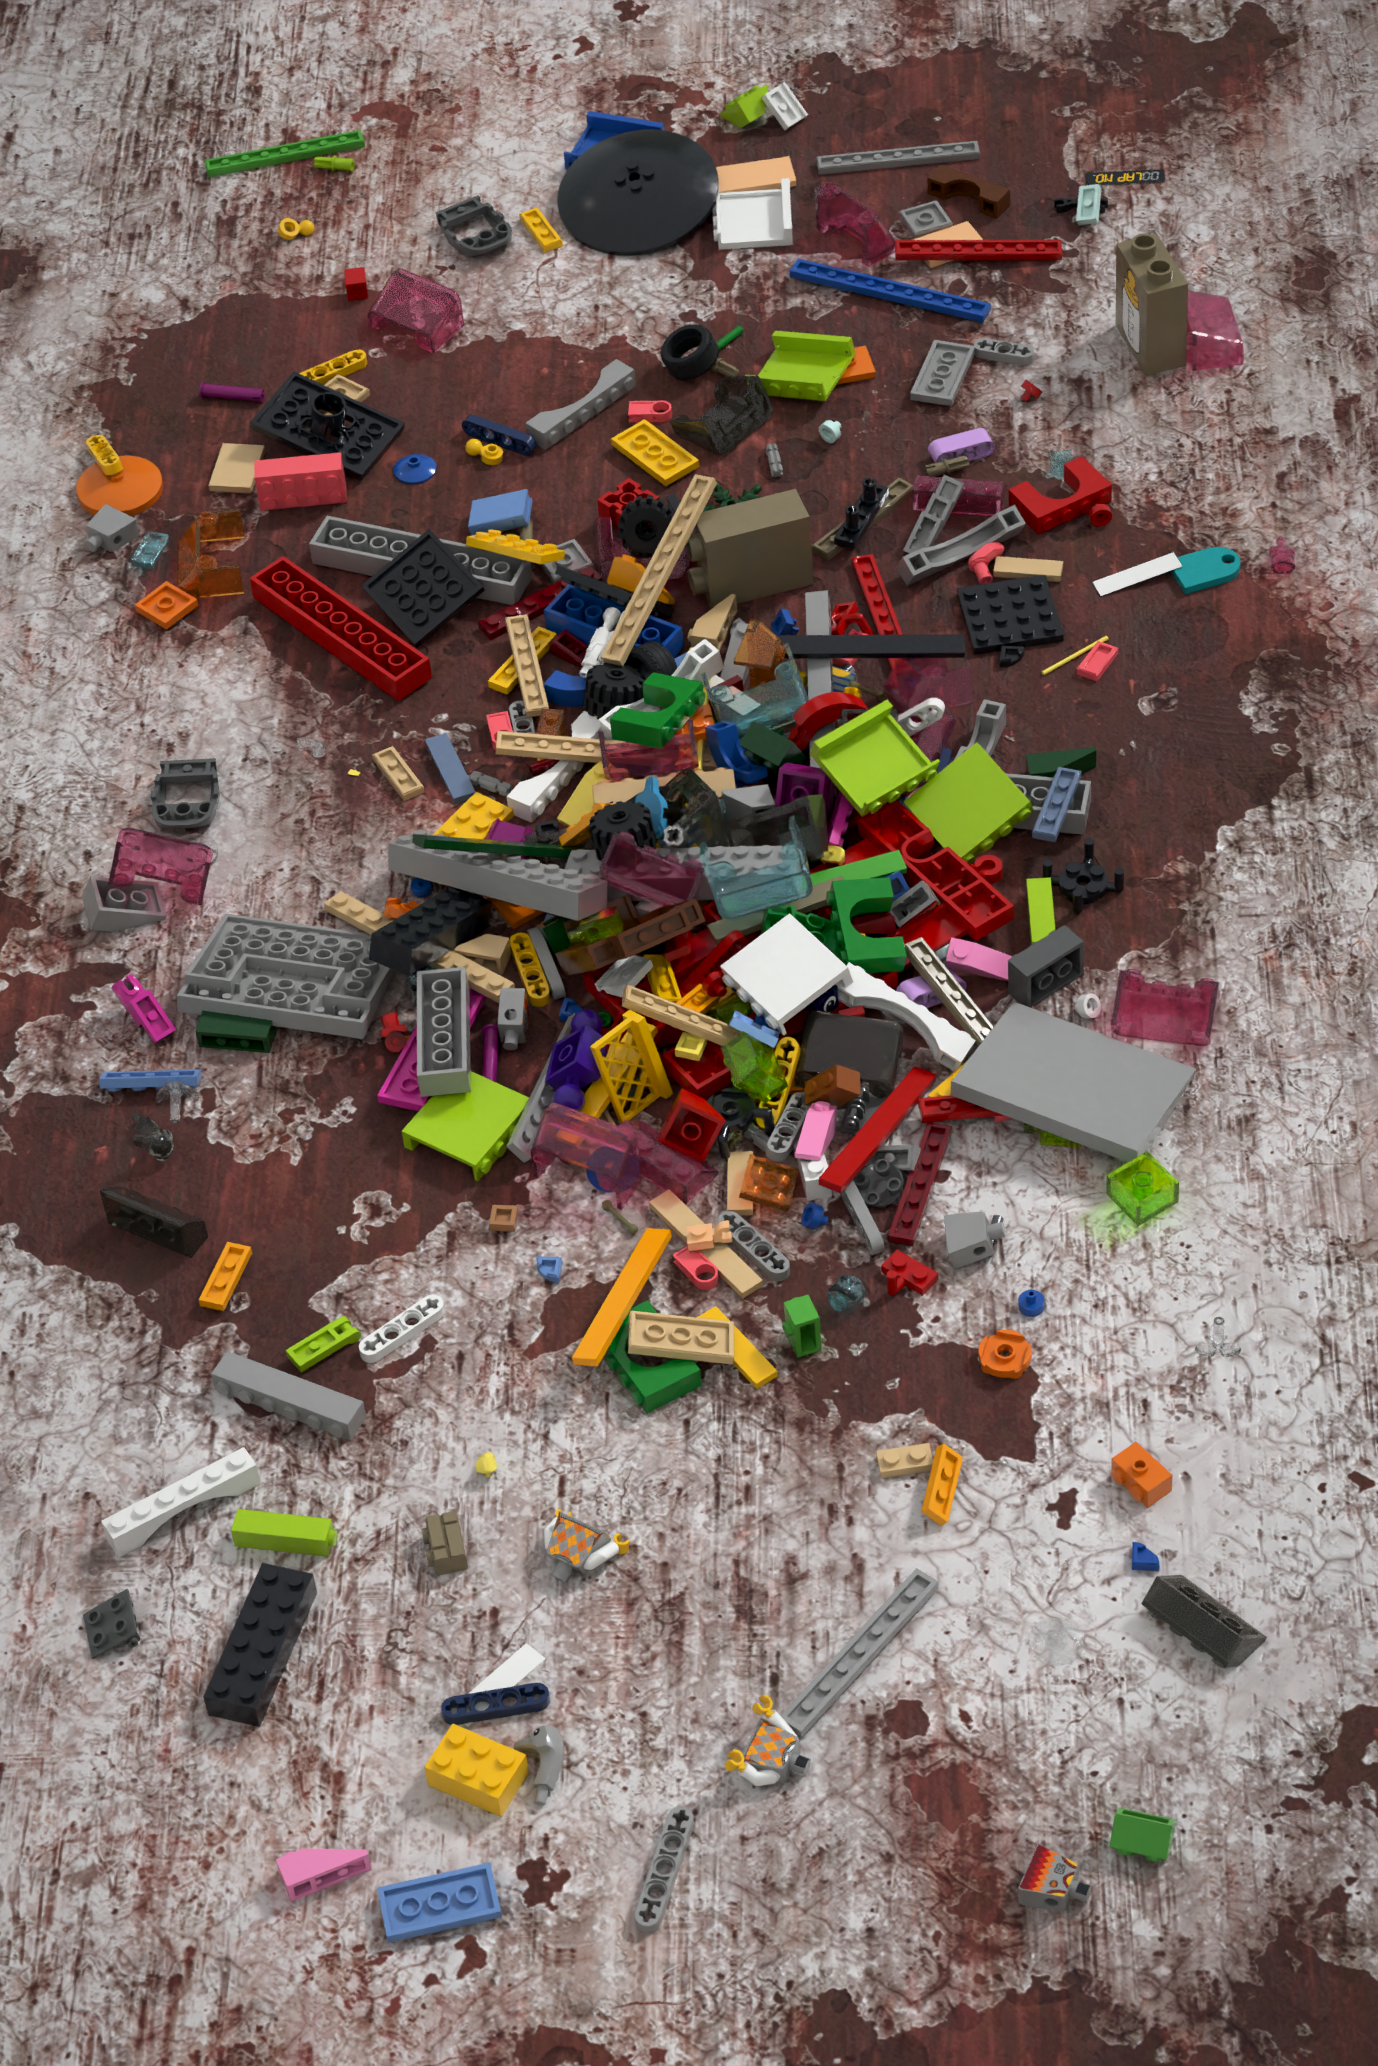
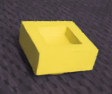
(690, 1046)

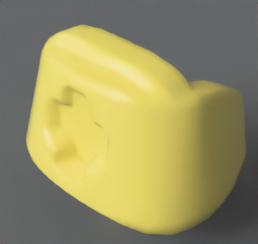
(834, 855)
(486, 1464)

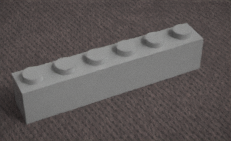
(288, 1395)

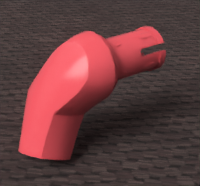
(981, 558)

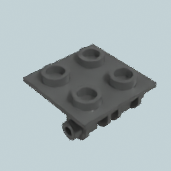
(859, 1111)
(111, 1624)

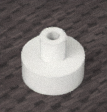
(1088, 1006)

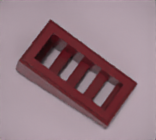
(566, 638)
(874, 923)

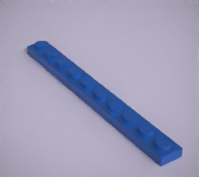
(890, 290)

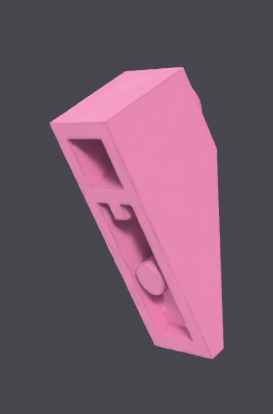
(977, 960)
(817, 1131)
(316, 1869)

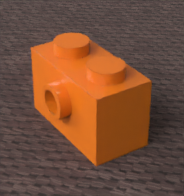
(1141, 1474)

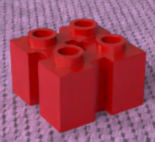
(613, 504)

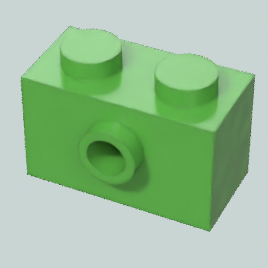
(802, 1326)
(1142, 1834)

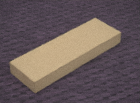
(1022, 568)
(398, 773)
(735, 1173)

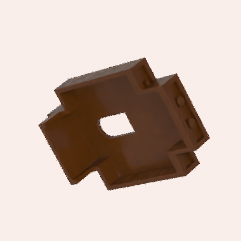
(638, 934)

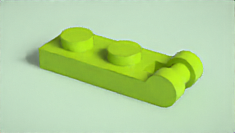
(323, 1343)

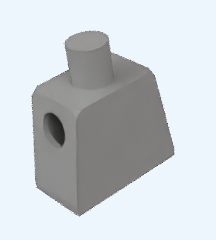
(110, 529)
(970, 1237)

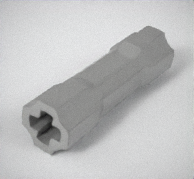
(669, 838)

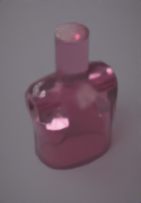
(1282, 557)

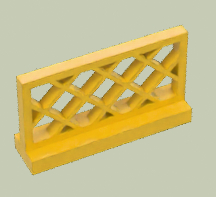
(645, 1057)

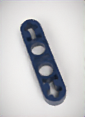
(521, 442)
(495, 1699)

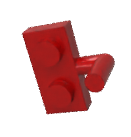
(846, 614)
(908, 1272)

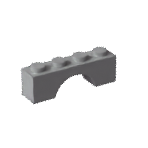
(988, 726)

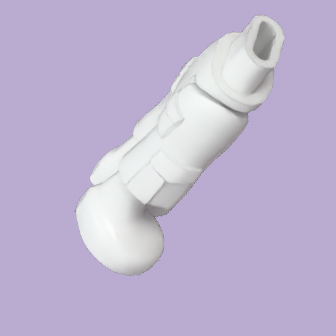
(600, 640)

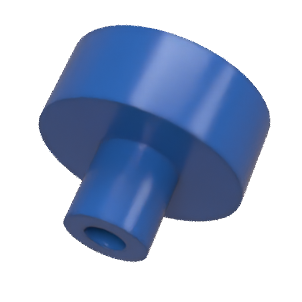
(813, 1216)
(1031, 1303)

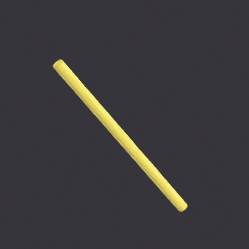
(1073, 656)

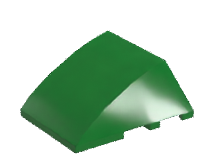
(816, 925)

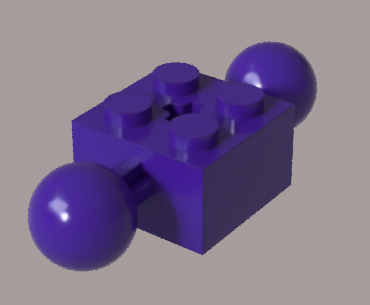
(573, 1062)

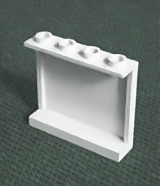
(753, 218)
(783, 972)

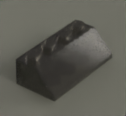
(153, 1220)
(1202, 1620)

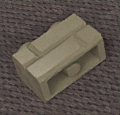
(446, 1543)

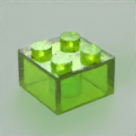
(754, 1067)
(1142, 1188)

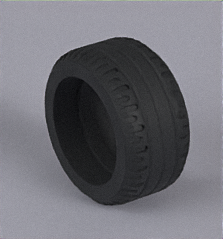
(697, 362)
(652, 658)

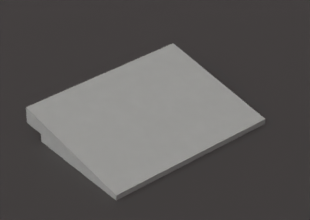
(287, 975)
(1073, 1082)

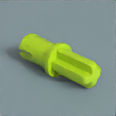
(334, 163)

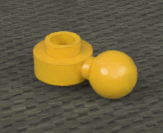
(304, 228)
(490, 454)

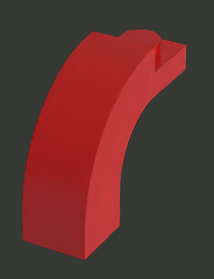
(819, 712)

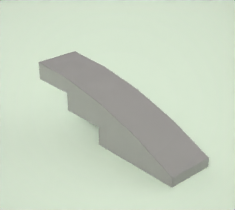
(935, 515)

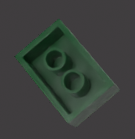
(770, 748)

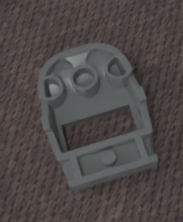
(486, 239)
(184, 813)

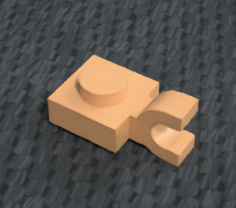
(704, 1235)

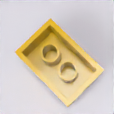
(476, 1770)

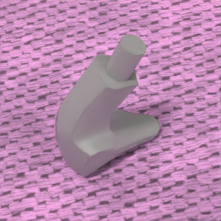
(550, 1747)

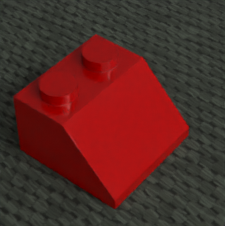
(691, 1126)

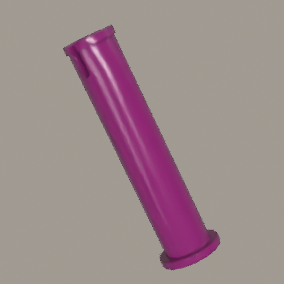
(231, 392)
(490, 1051)

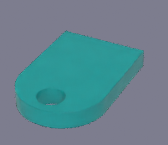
(1206, 569)

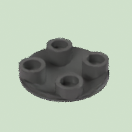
(879, 1183)

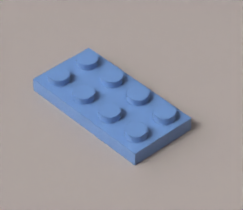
(439, 1902)

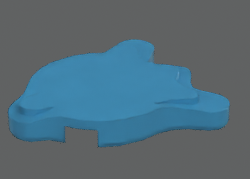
(655, 802)

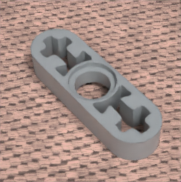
(990, 350)
(518, 721)

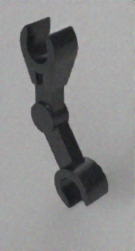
(1065, 204)

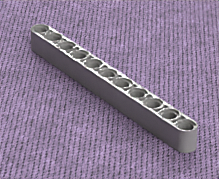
(819, 670)

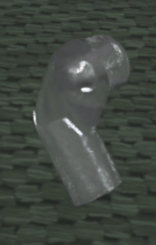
(312, 744)

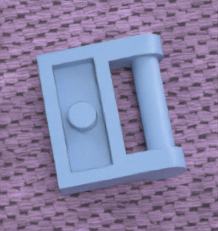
(759, 1032)

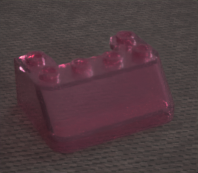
(650, 874)

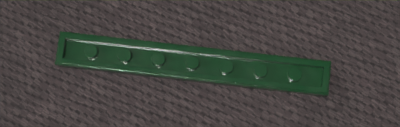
(493, 846)

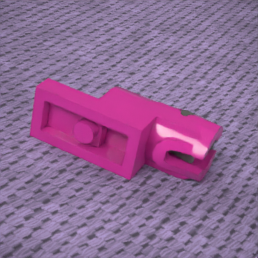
(143, 1008)

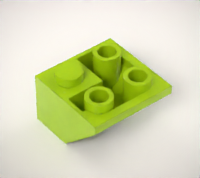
(746, 107)

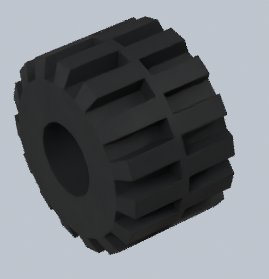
(632, 529)
(611, 687)
(622, 817)

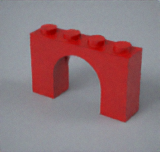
(1046, 513)

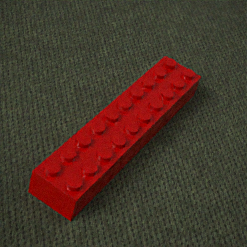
(341, 628)

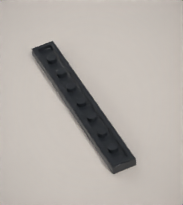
(875, 646)

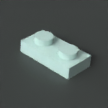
(1088, 204)

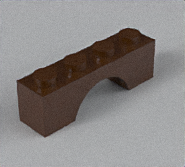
(948, 183)

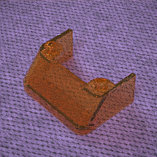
(201, 574)
(761, 652)

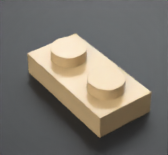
(904, 1460)

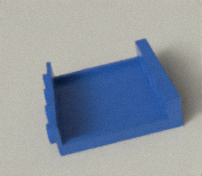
(603, 126)

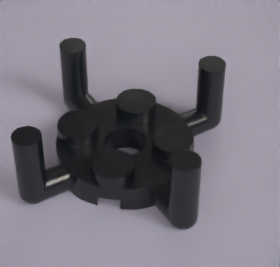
(1084, 872)
(739, 1119)

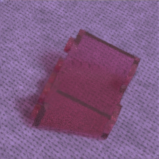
(1212, 333)
(161, 859)
(1165, 1011)

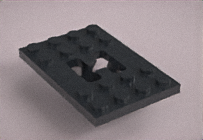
(298, 405)

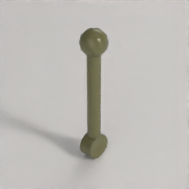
(880, 695)
(607, 1206)

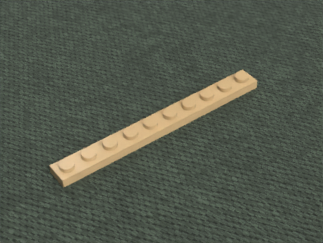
(658, 570)
(563, 748)
(370, 920)

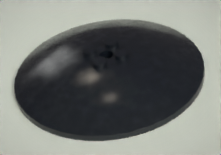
(643, 215)

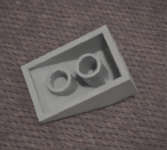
(121, 908)

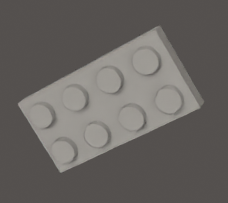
(942, 373)

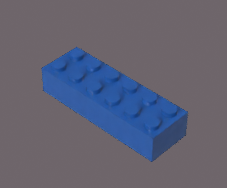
(583, 614)

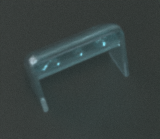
(767, 704)
(761, 888)

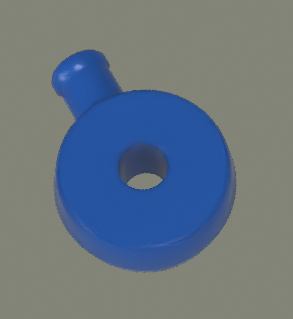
(421, 887)

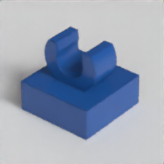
(784, 624)

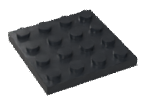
(423, 588)
(606, 590)
(1010, 614)

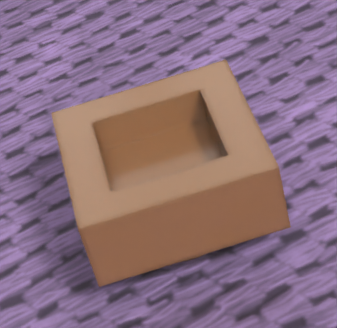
(503, 1218)

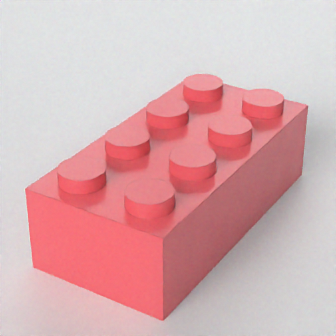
(300, 481)

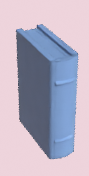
(500, 512)

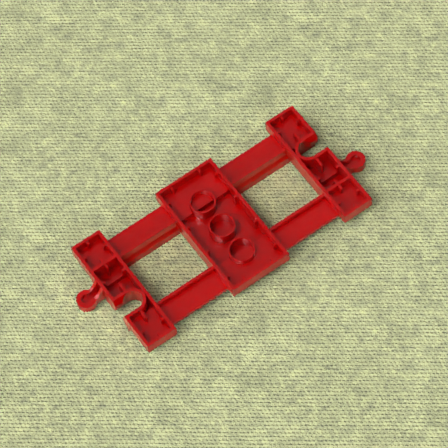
(966, 907)

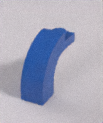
(565, 689)
(727, 753)

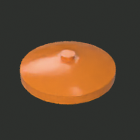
(129, 491)

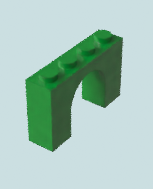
(656, 729)
(857, 897)
(650, 1385)

